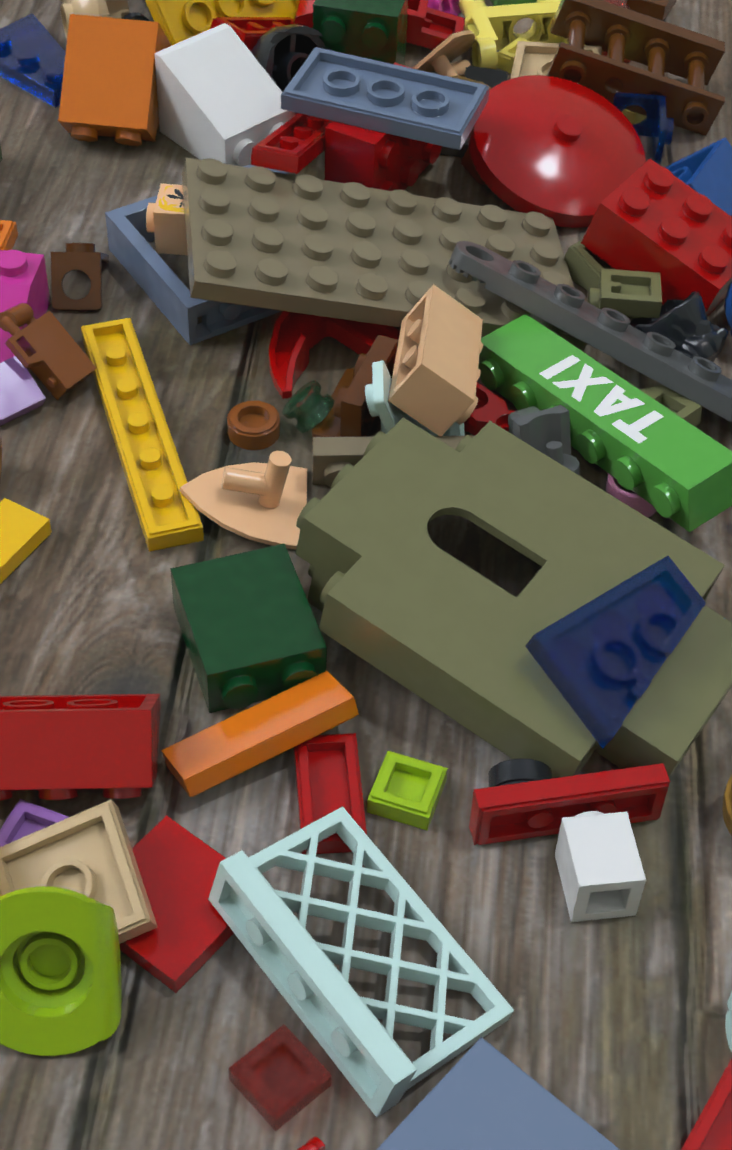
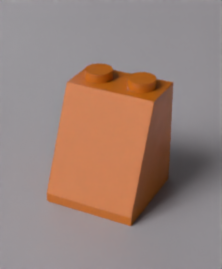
(111, 79)

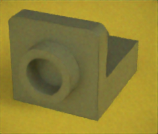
(629, 292)

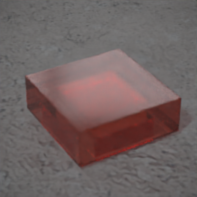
(279, 1077)

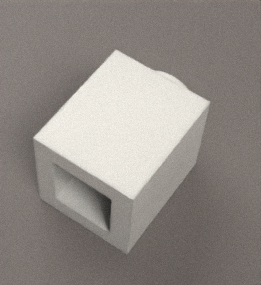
(599, 866)

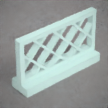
(320, 992)

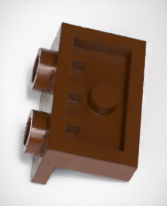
(350, 411)

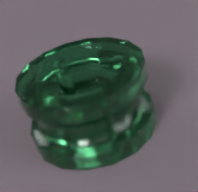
(308, 406)

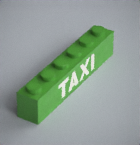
(611, 421)

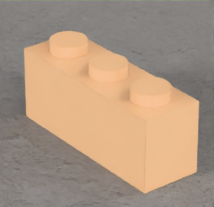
(437, 362)

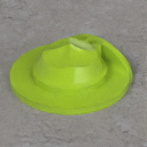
(57, 971)

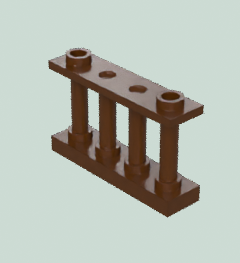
(645, 41)

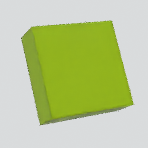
(407, 790)

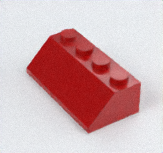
(79, 744)

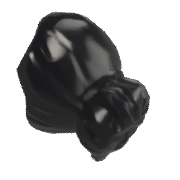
(687, 327)

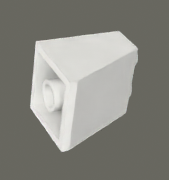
(216, 97)

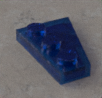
(32, 59)
(616, 644)

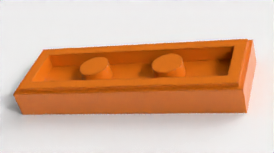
(259, 733)

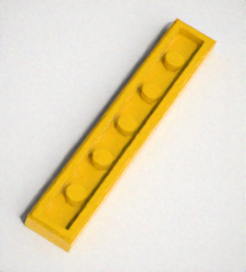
(141, 435)

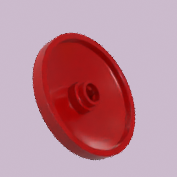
(553, 148)

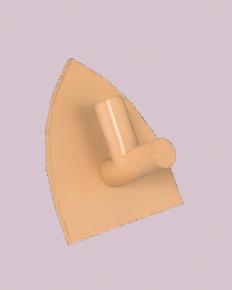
(448, 50)
(253, 499)

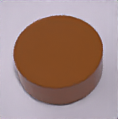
(253, 425)

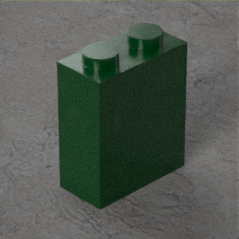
(247, 626)

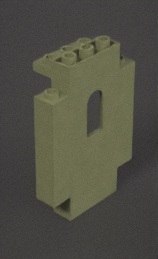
(464, 637)

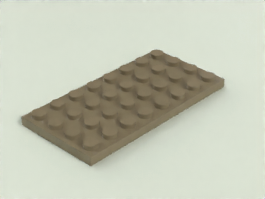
(349, 246)

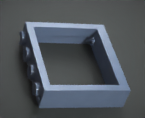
(130, 246)

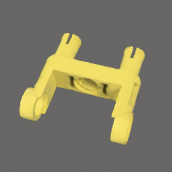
(495, 26)

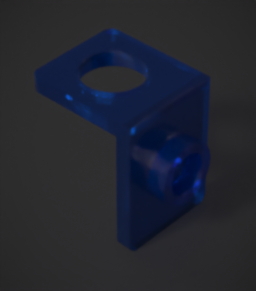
(656, 121)

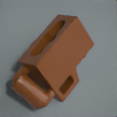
(46, 349)

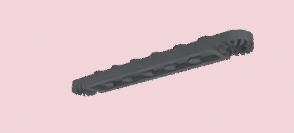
(602, 329)

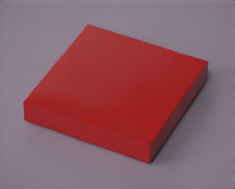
(178, 882)

